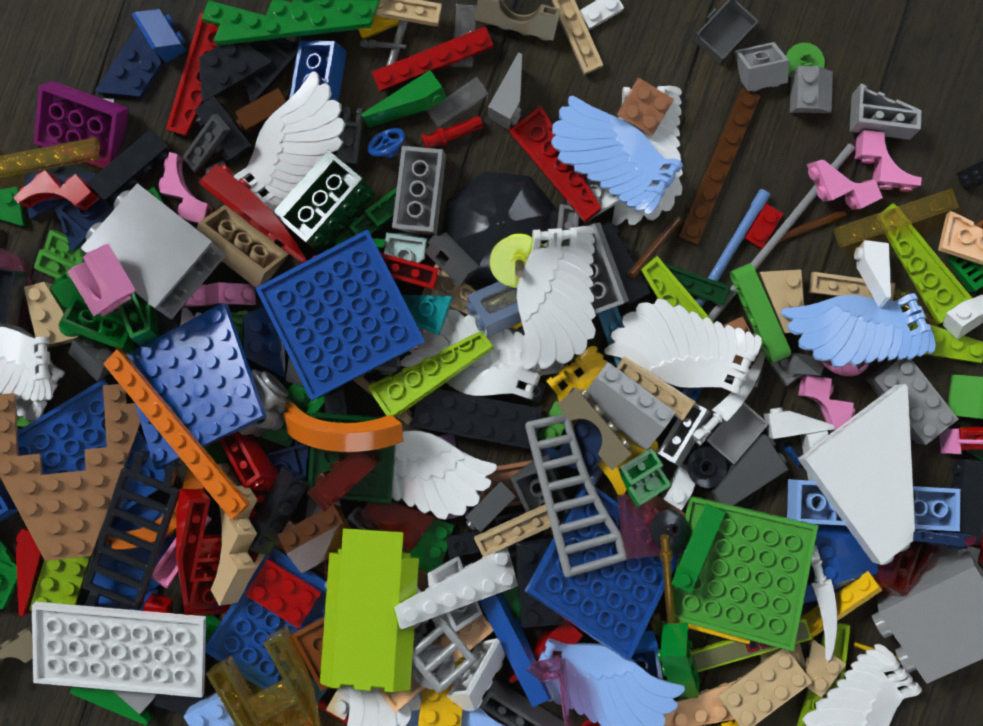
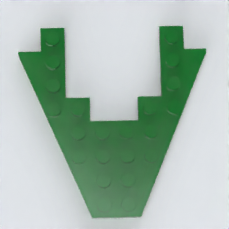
(289, 19)

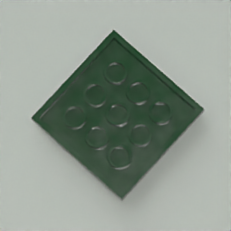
(376, 485)

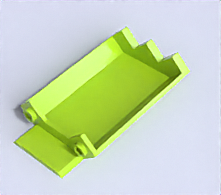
(361, 628)

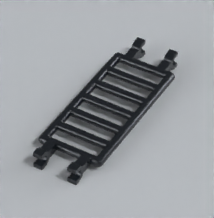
(161, 529)

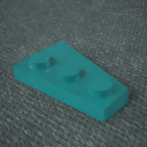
(429, 311)

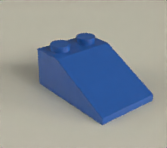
(647, 654)

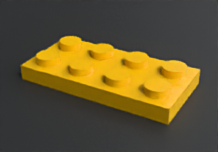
(438, 709)

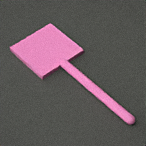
(951, 441)

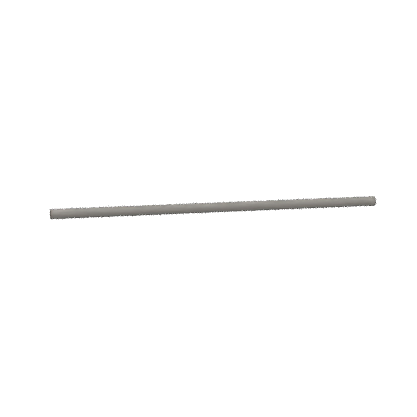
(783, 229)

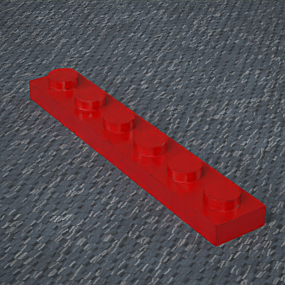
(432, 59)

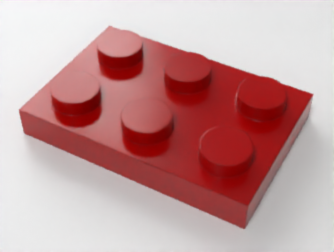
(283, 593)

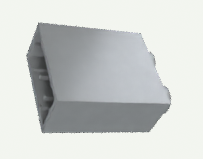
(156, 249)
(937, 619)

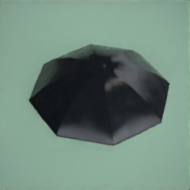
(493, 209)

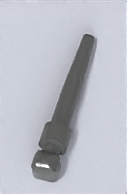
(373, 44)

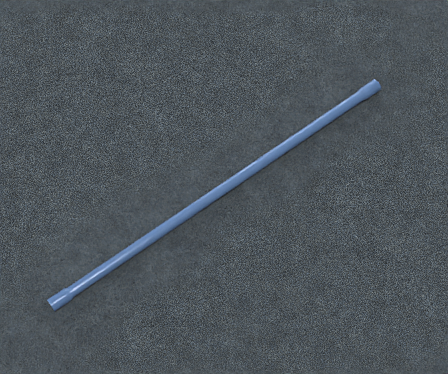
(756, 206)

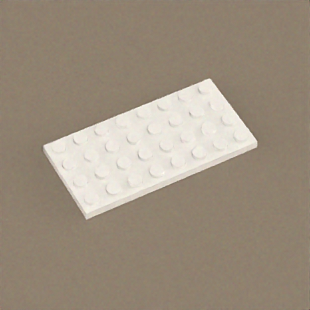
(118, 649)

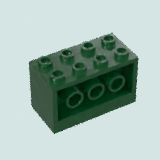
(325, 202)

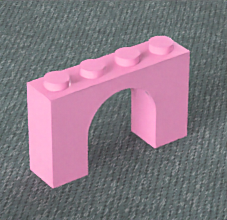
(102, 281)

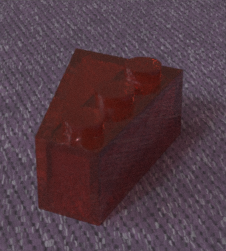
(342, 477)
(400, 518)
(904, 570)

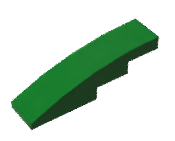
(373, 218)

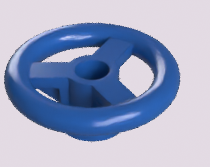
(387, 147)

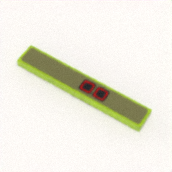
(731, 651)

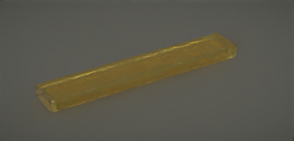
(49, 157)
(896, 218)

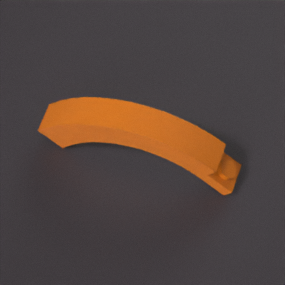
(342, 436)
(190, 482)

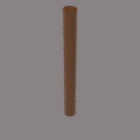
(812, 225)
(654, 247)

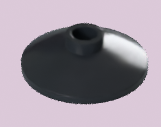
(715, 465)
(662, 524)

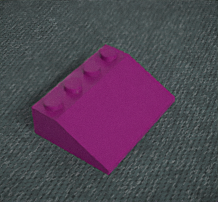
(74, 115)

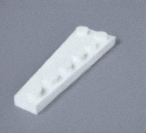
(471, 584)

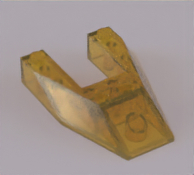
(281, 704)

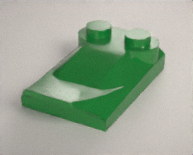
(106, 329)

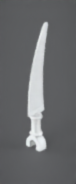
(731, 403)
(827, 603)

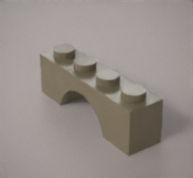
(539, 23)
(578, 406)
(20, 648)

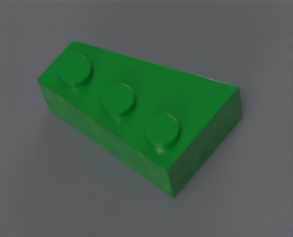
(140, 319)
(677, 659)

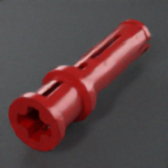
(442, 135)

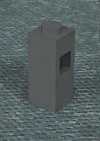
(451, 258)
(489, 506)

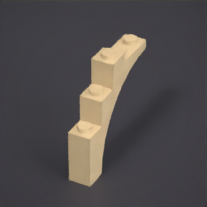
(237, 536)

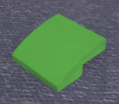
(57, 256)

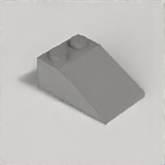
(505, 105)

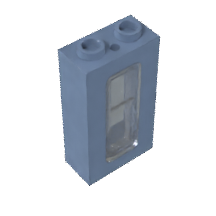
(494, 308)

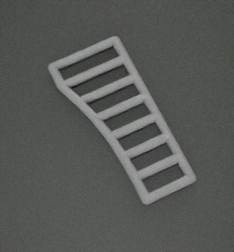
(593, 497)
(457, 643)

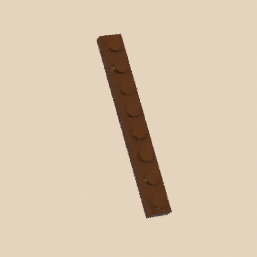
(719, 166)

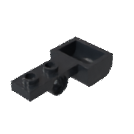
(465, 544)

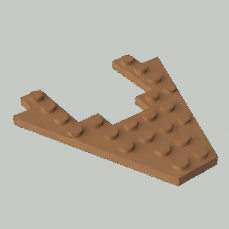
(67, 507)

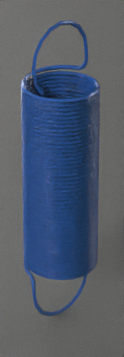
(792, 454)

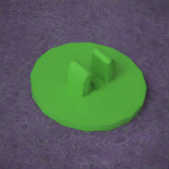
(804, 55)

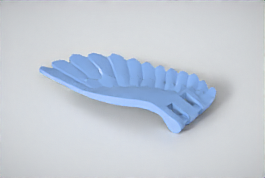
(613, 155)
(859, 331)

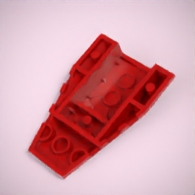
(246, 204)

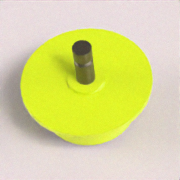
(509, 258)

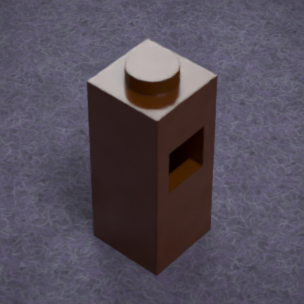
(257, 113)

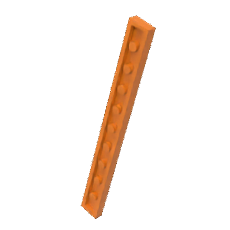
(177, 434)

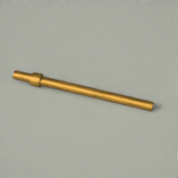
(666, 558)

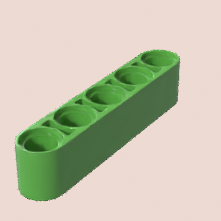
(760, 313)

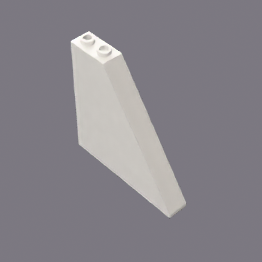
(868, 475)

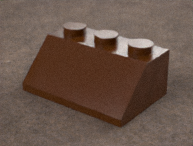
(315, 538)

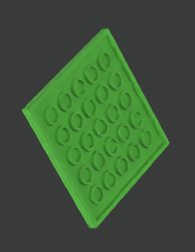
(751, 576)

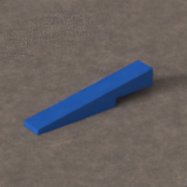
(515, 646)

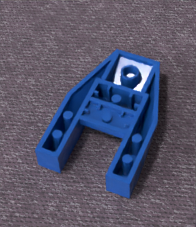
(841, 557)

